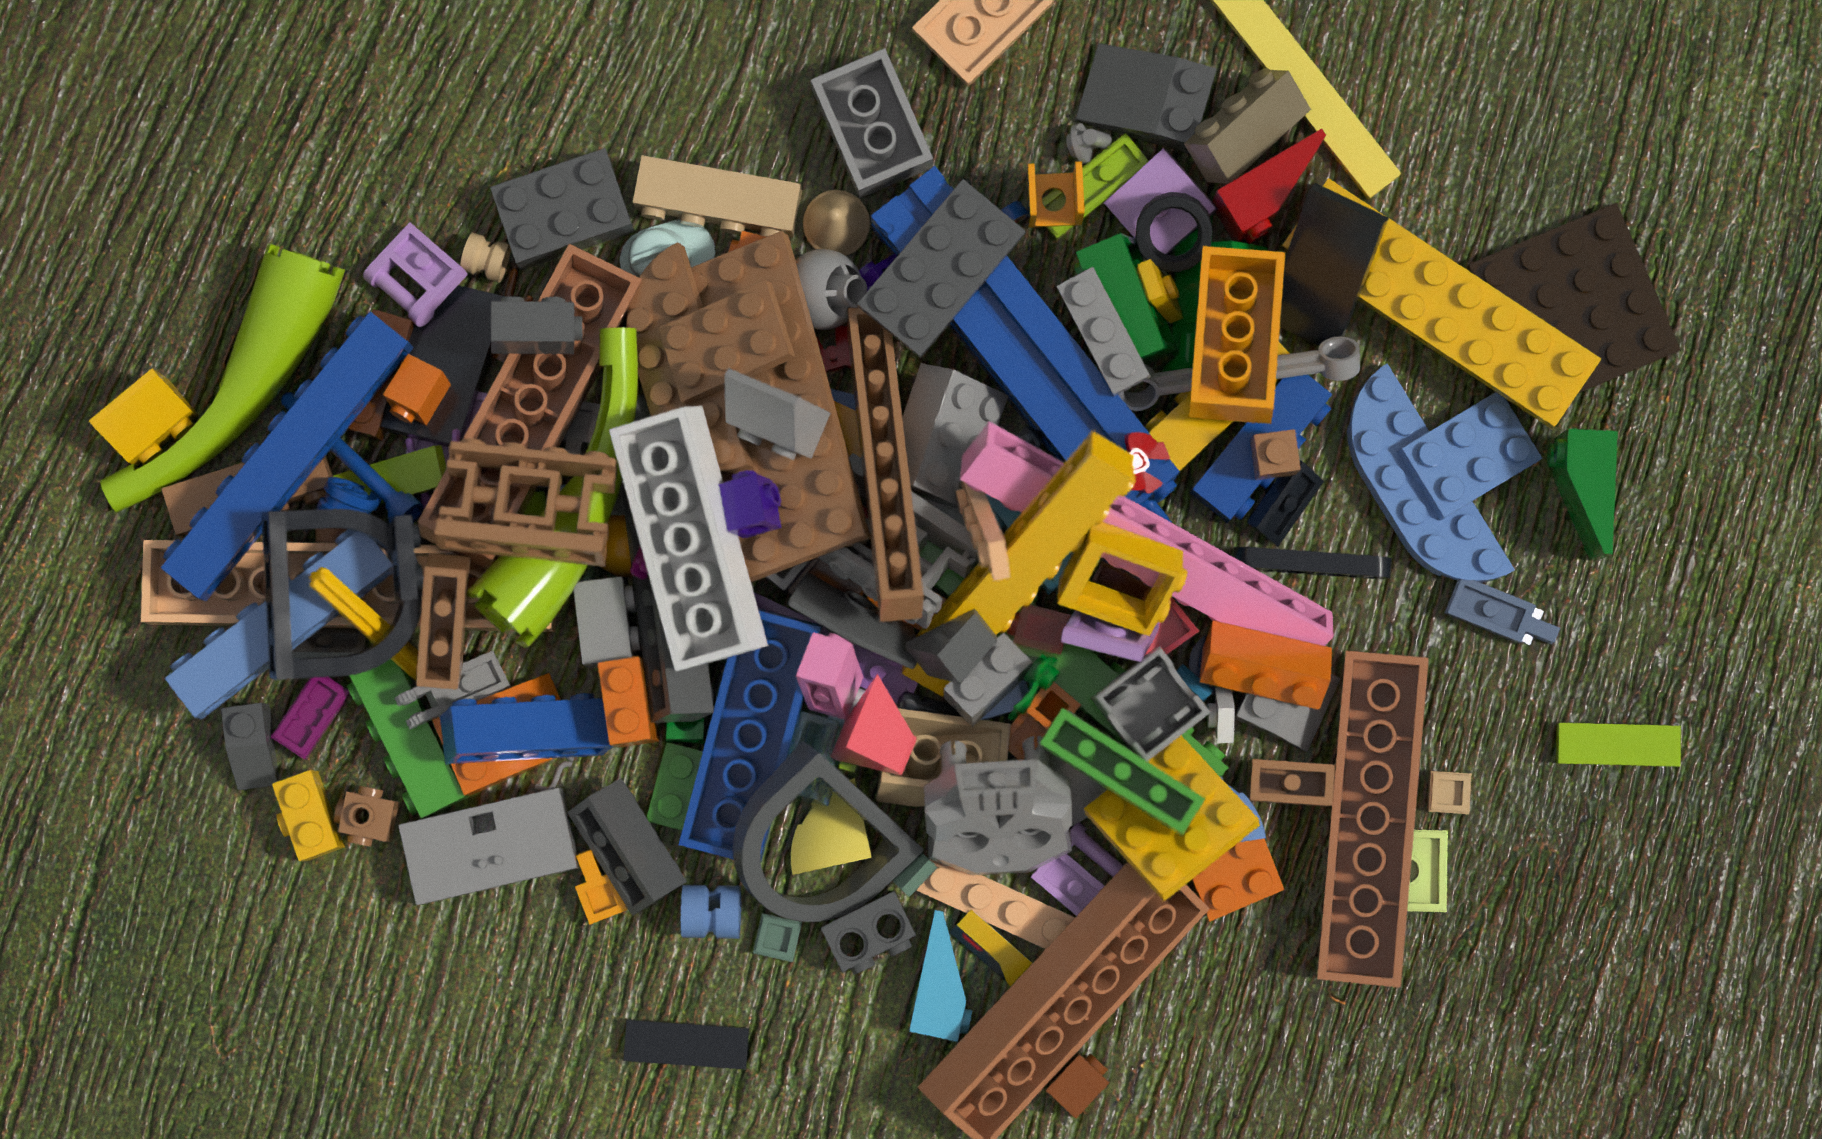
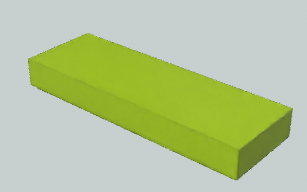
(1101, 178)
(410, 473)
(1618, 744)

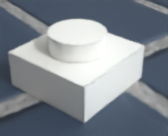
(1222, 715)

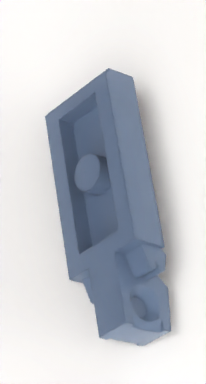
(1499, 613)

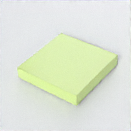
(1429, 871)

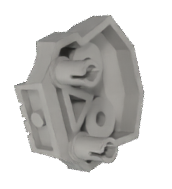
(998, 813)

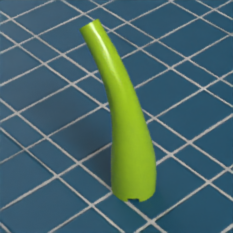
(276, 332)
(531, 591)

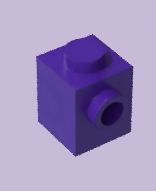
(750, 504)

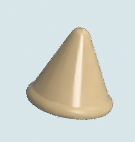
(836, 222)

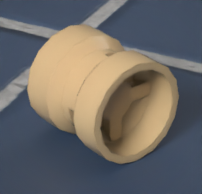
(481, 256)

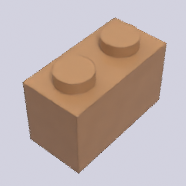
(1290, 782)

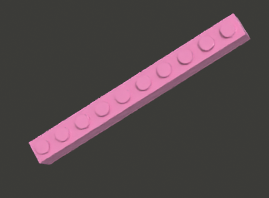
(1215, 580)

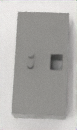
(489, 846)

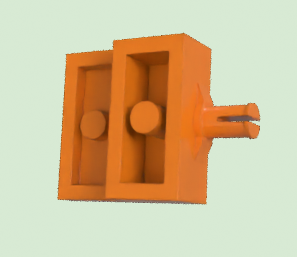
(1238, 879)

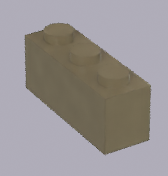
(1247, 125)

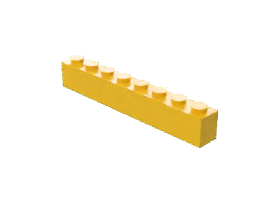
(1040, 540)

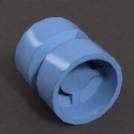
(711, 911)

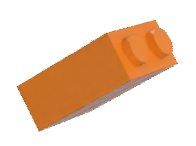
(626, 703)

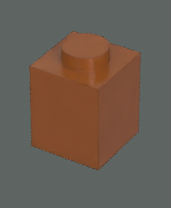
(1078, 1083)

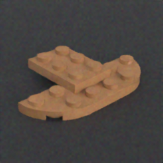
(691, 346)

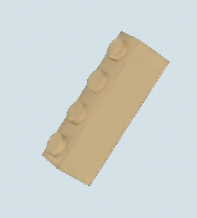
(716, 197)

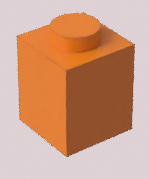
(416, 390)

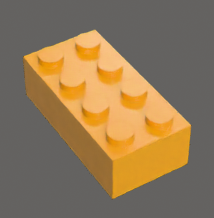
(1237, 335)

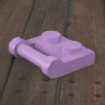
(424, 264)
(1069, 880)

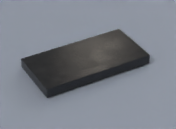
(1328, 264)
(460, 346)

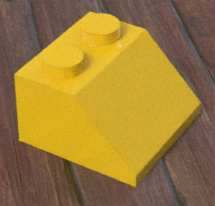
(145, 418)

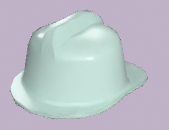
(650, 242)

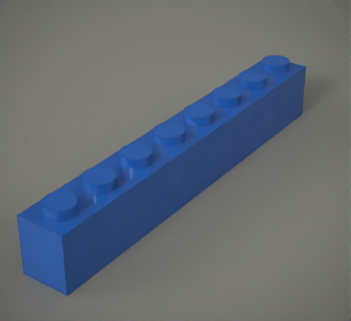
(286, 456)

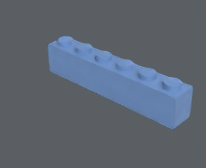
(241, 652)

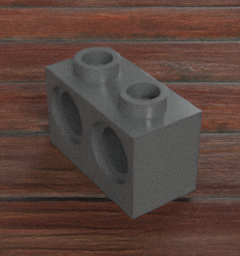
(865, 924)

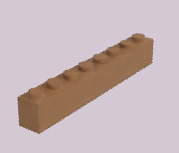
(885, 469)

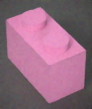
(829, 675)

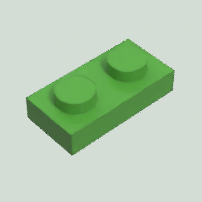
(674, 786)

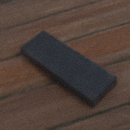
(686, 1044)

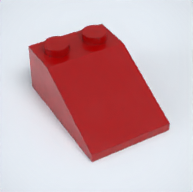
(1256, 197)

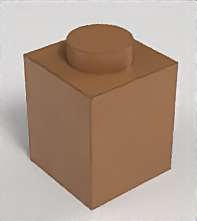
(1275, 454)

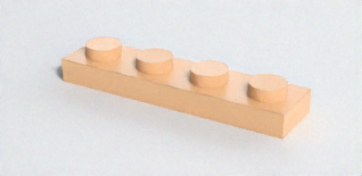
(983, 530)
(996, 904)

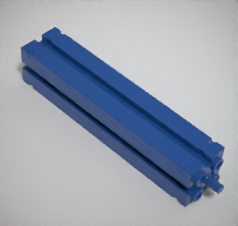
(1027, 348)

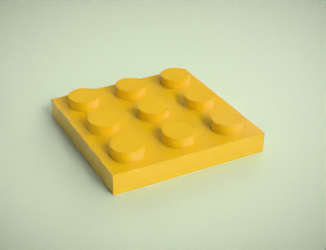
(1156, 851)

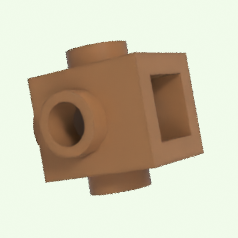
(381, 816)

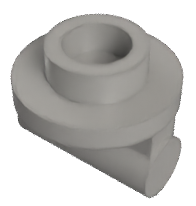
(1082, 142)

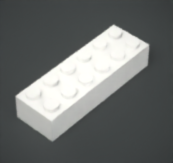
(685, 539)

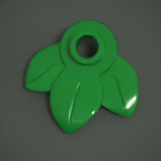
(1040, 674)

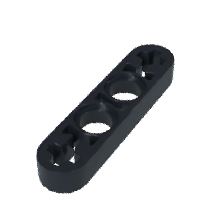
(1315, 562)

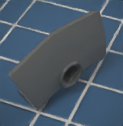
(853, 619)

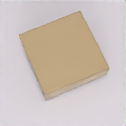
(1449, 792)

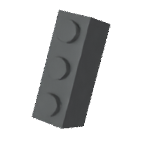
(626, 846)

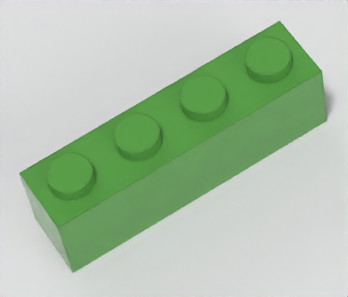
(413, 753)
(1122, 772)

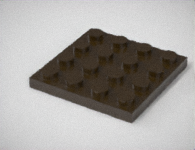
(1590, 288)

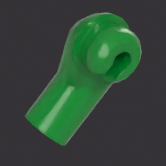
(1185, 357)

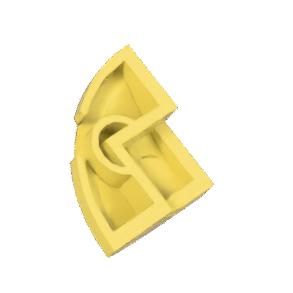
(829, 837)

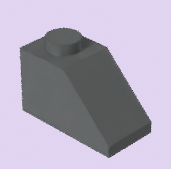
(250, 745)

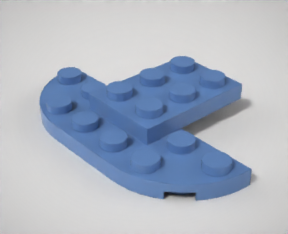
(1432, 477)

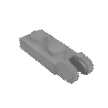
(478, 680)

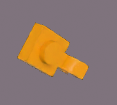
(597, 893)

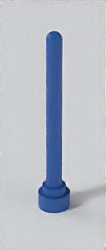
(396, 502)

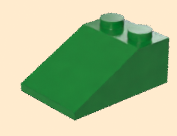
(1586, 481)

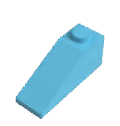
(940, 994)

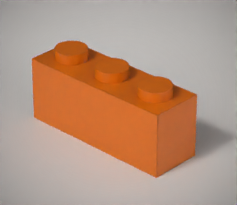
(1266, 665)

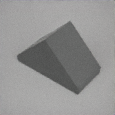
(953, 647)

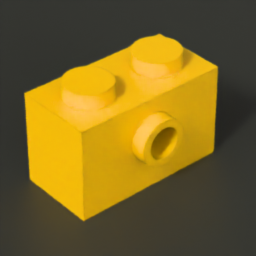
(307, 816)

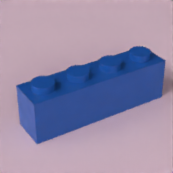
(1232, 477)
(524, 729)

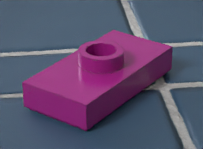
(310, 715)

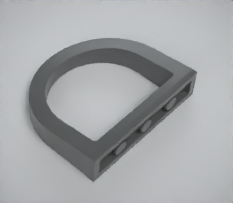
(772, 797)

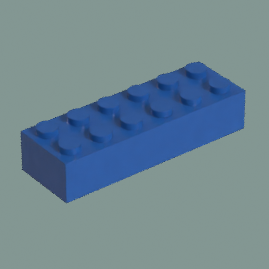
(747, 732)

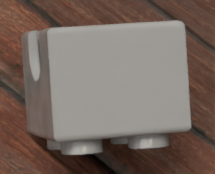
(1150, 705)

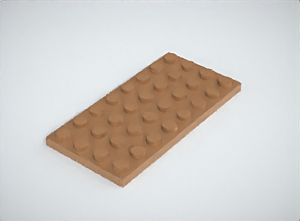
(818, 494)

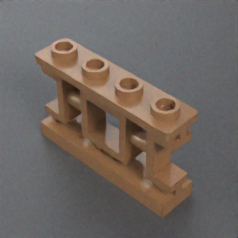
(526, 534)

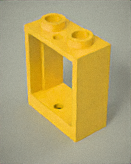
(1109, 604)

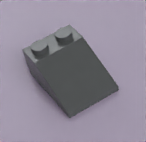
(1146, 95)

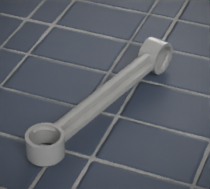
(1321, 361)

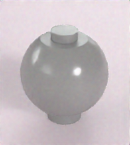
(830, 286)

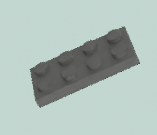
(941, 268)

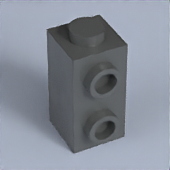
(534, 326)

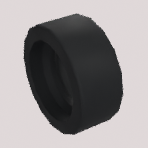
(1177, 201)

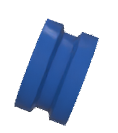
(347, 495)

